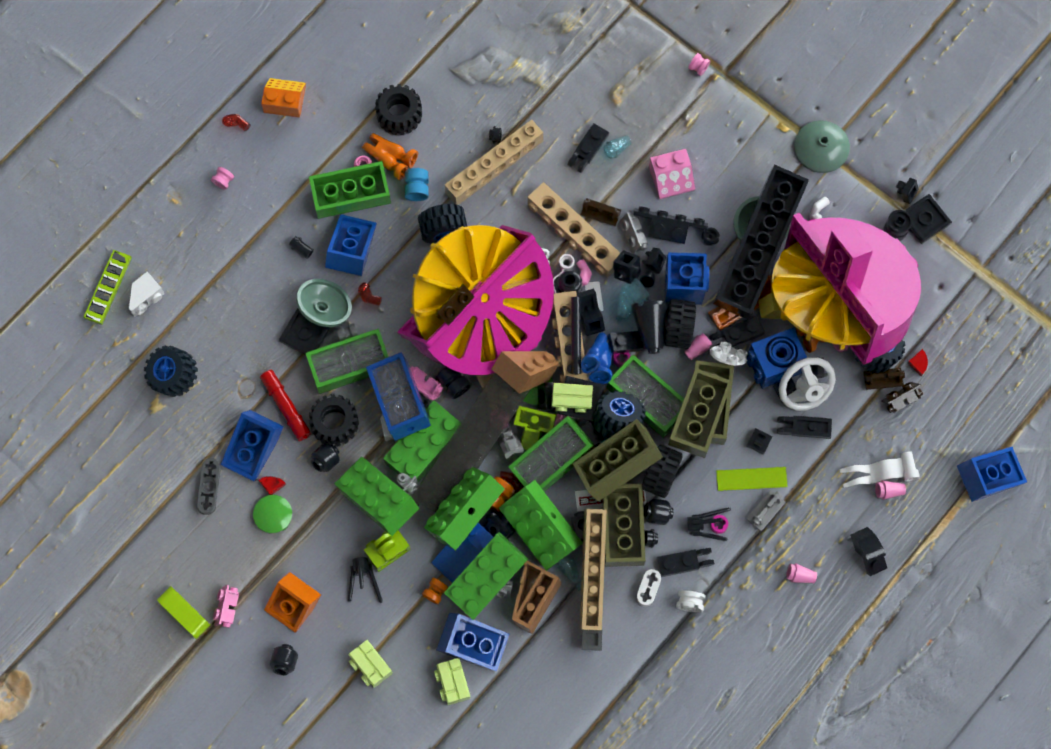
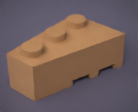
(525, 368)
(534, 596)

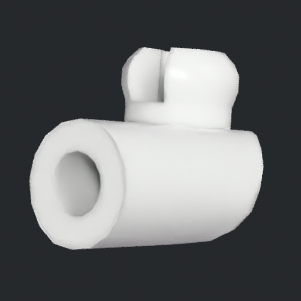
(817, 207)

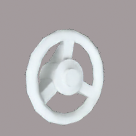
(807, 385)

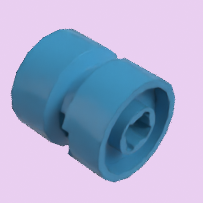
(416, 184)

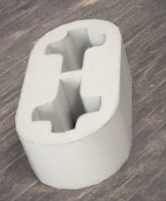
(653, 589)

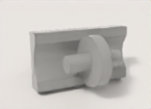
(510, 445)

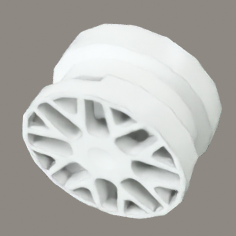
(690, 601)

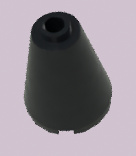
(651, 324)

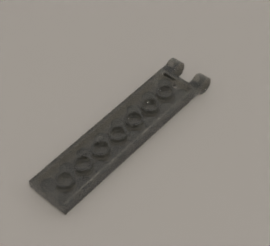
(470, 441)

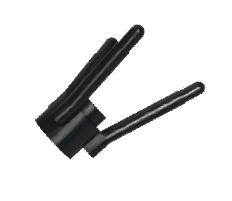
(697, 523)
(361, 567)

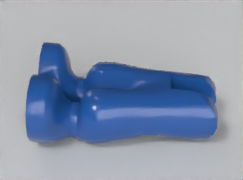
(598, 360)

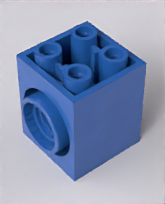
(686, 277)
(774, 356)

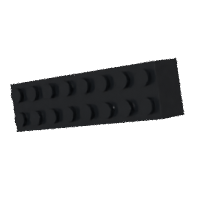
(761, 242)

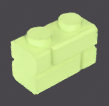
(572, 396)
(370, 664)
(452, 681)

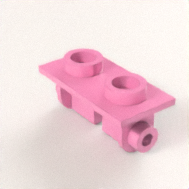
(429, 389)
(226, 598)

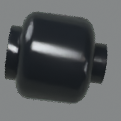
(569, 281)
(325, 457)
(658, 511)
(283, 659)

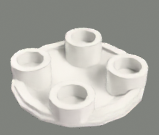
(728, 355)

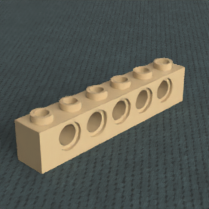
(494, 162)
(545, 195)
(560, 301)
(593, 569)

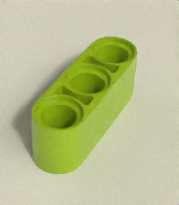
(183, 612)

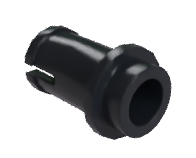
(297, 244)

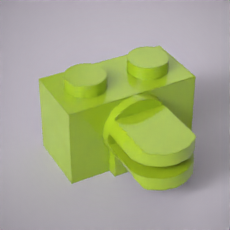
(534, 424)
(386, 549)

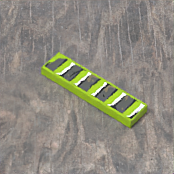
(107, 287)

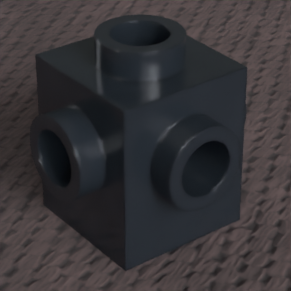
(627, 267)
(498, 523)

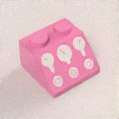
(672, 173)

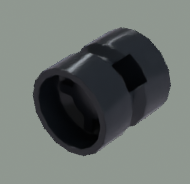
(898, 224)
(454, 381)

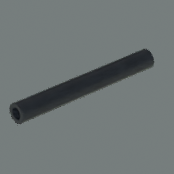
(576, 334)

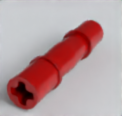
(285, 405)

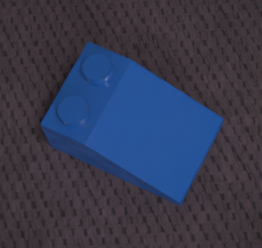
(350, 245)
(251, 444)
(991, 473)
(452, 562)
(472, 641)

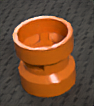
(435, 591)

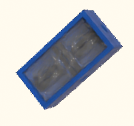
(398, 396)

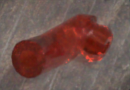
(236, 120)
(366, 295)
(510, 477)

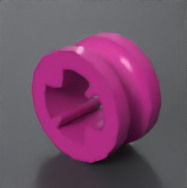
(617, 362)
(724, 527)

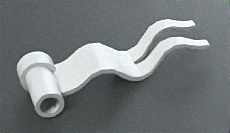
(565, 259)
(884, 470)

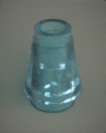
(617, 146)

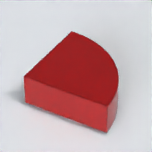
(919, 362)
(272, 484)

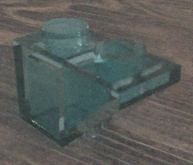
(629, 295)

